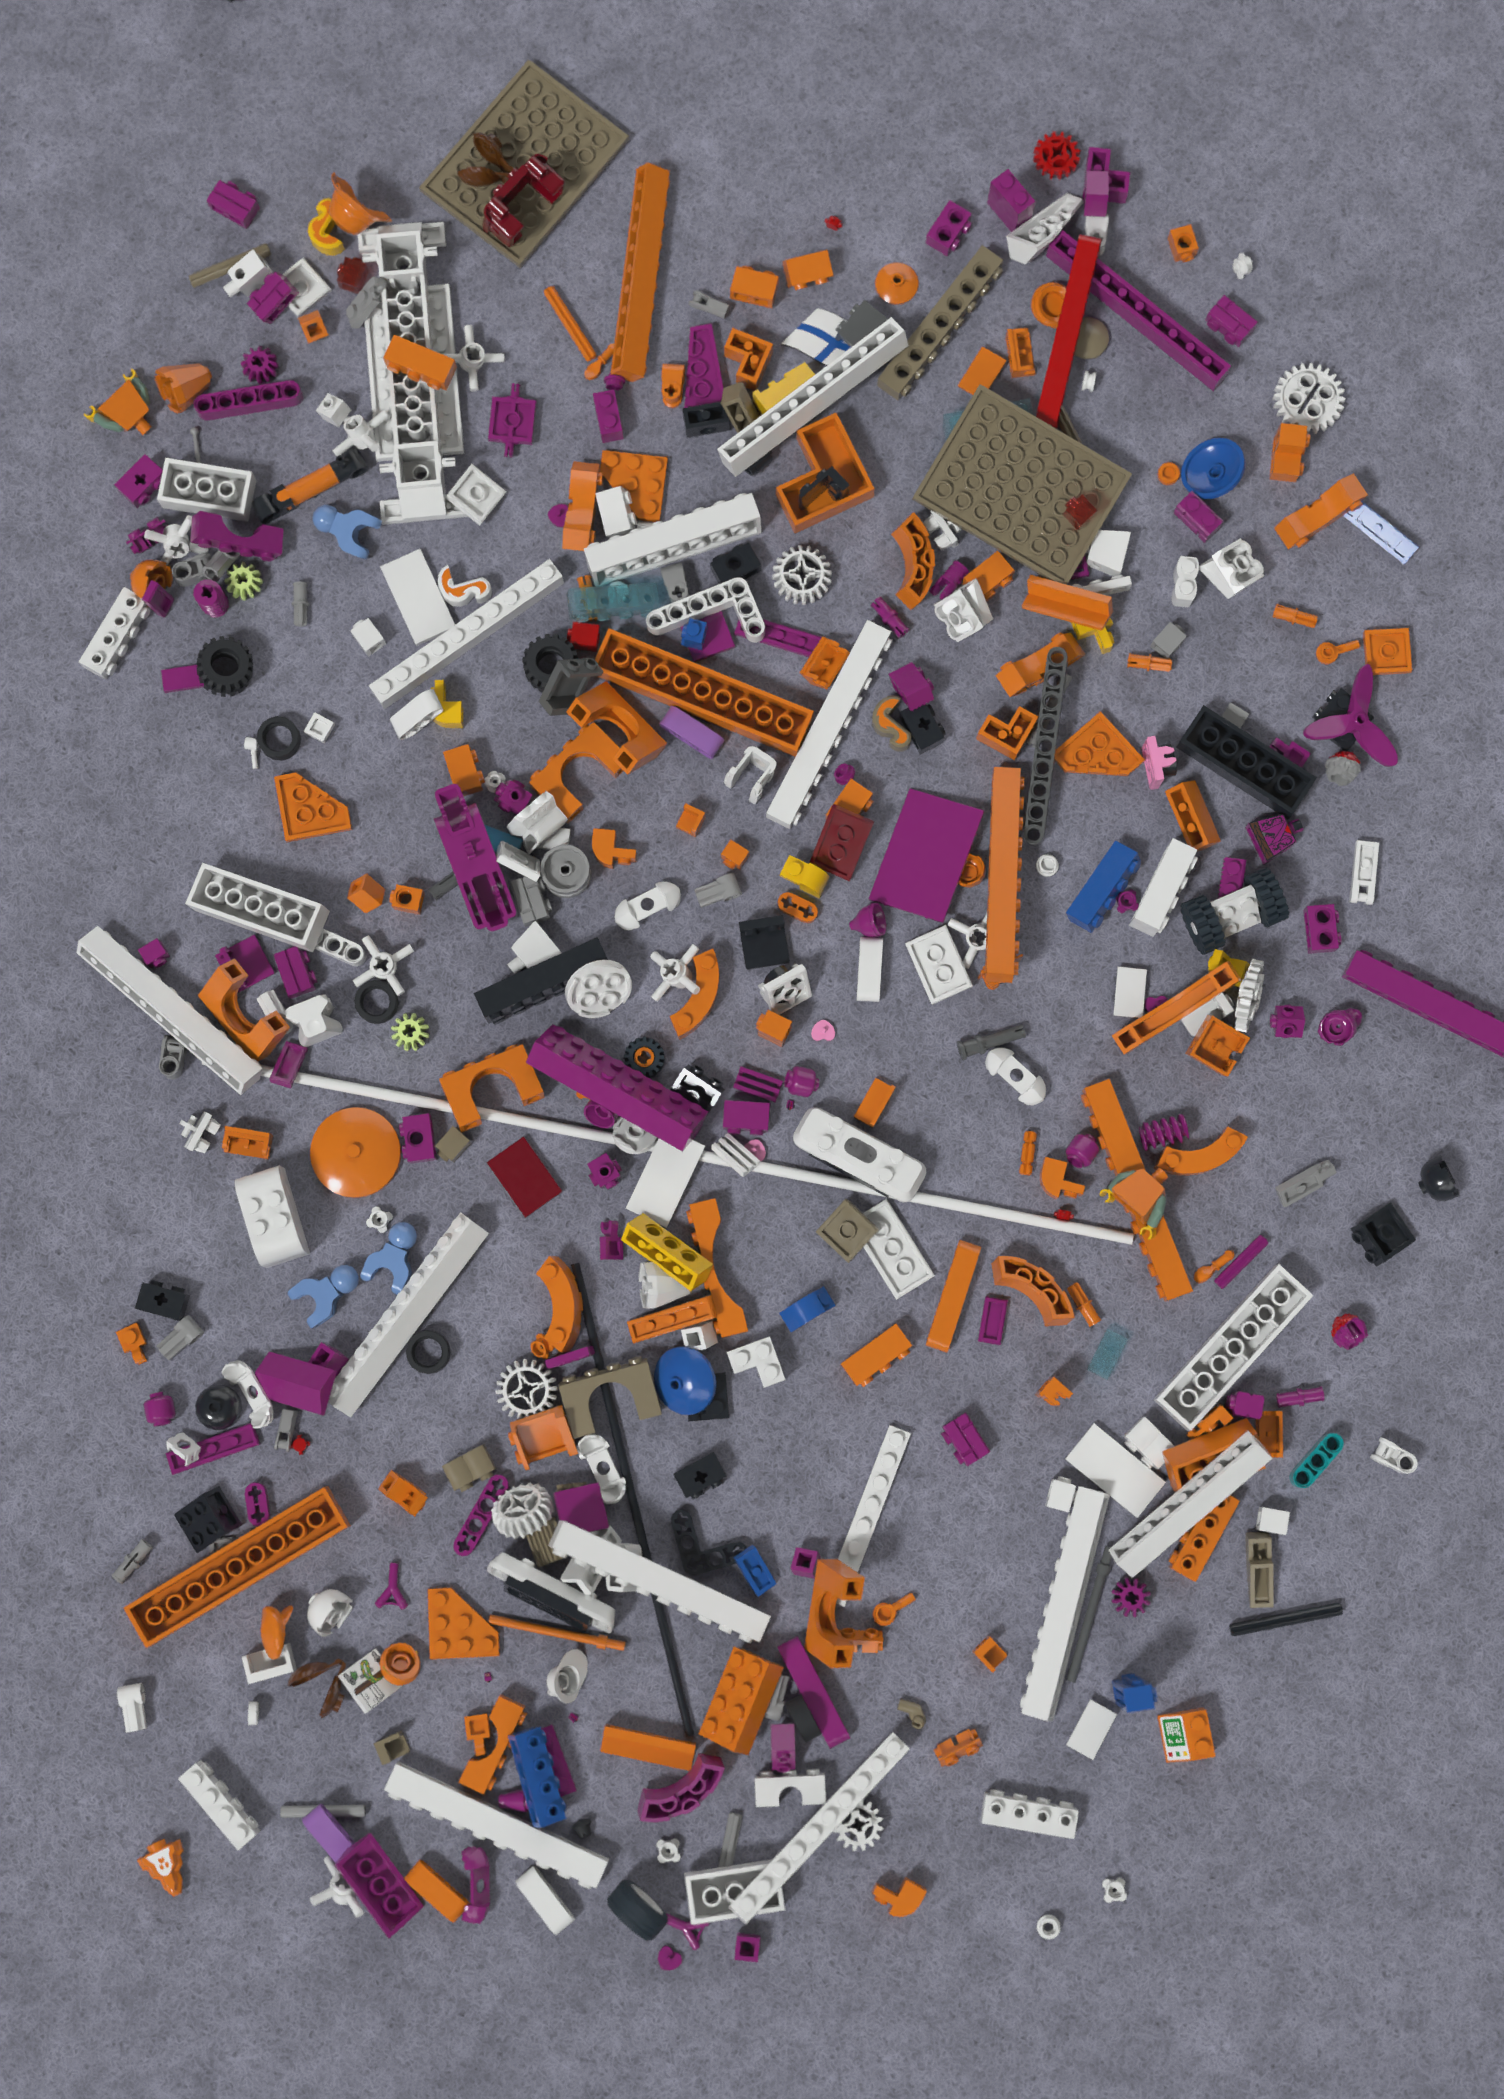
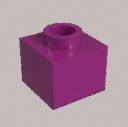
(154, 953)
(804, 1556)
(747, 1955)

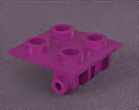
(136, 536)
(251, 959)

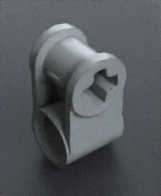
(194, 567)
(675, 581)
(172, 1052)

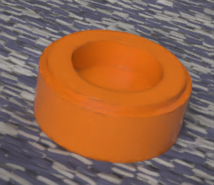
(1168, 473)

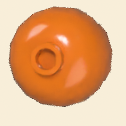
(147, 571)

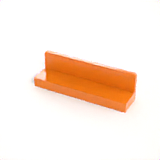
(1068, 603)
(648, 1747)

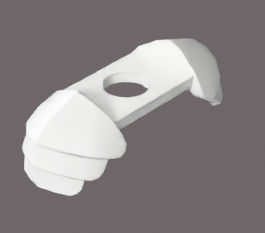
(630, 912)
(1031, 1088)
(241, 1374)
(595, 1451)

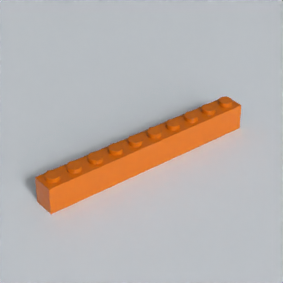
(640, 272)
(1003, 875)
(1124, 1157)

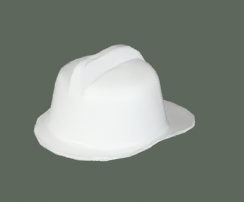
(567, 1678)

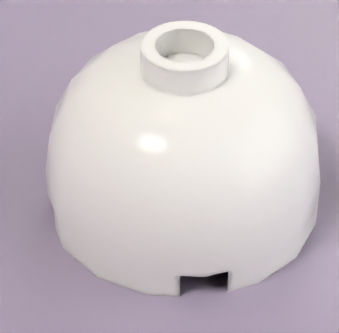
(327, 1610)

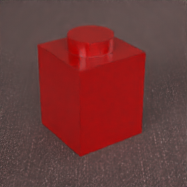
(584, 636)

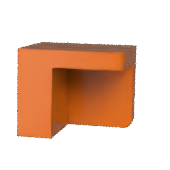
(691, 820)
(366, 893)
(990, 1653)

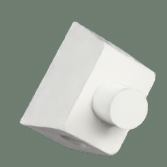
(247, 274)
(1108, 551)
(532, 949)

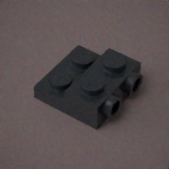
(1338, 705)
(698, 1087)
(1382, 1235)

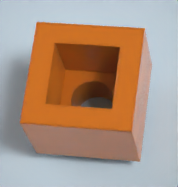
(313, 332)
(734, 855)

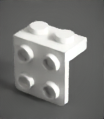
(1218, 1007)

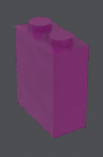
(1010, 200)

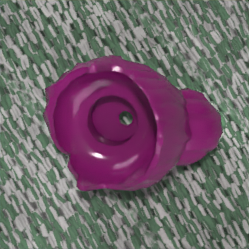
(1348, 1021)

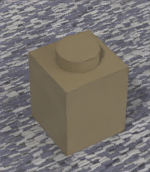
(452, 1145)

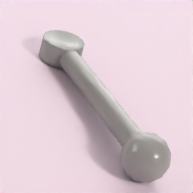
(194, 431)

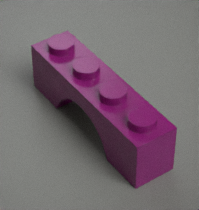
(210, 531)

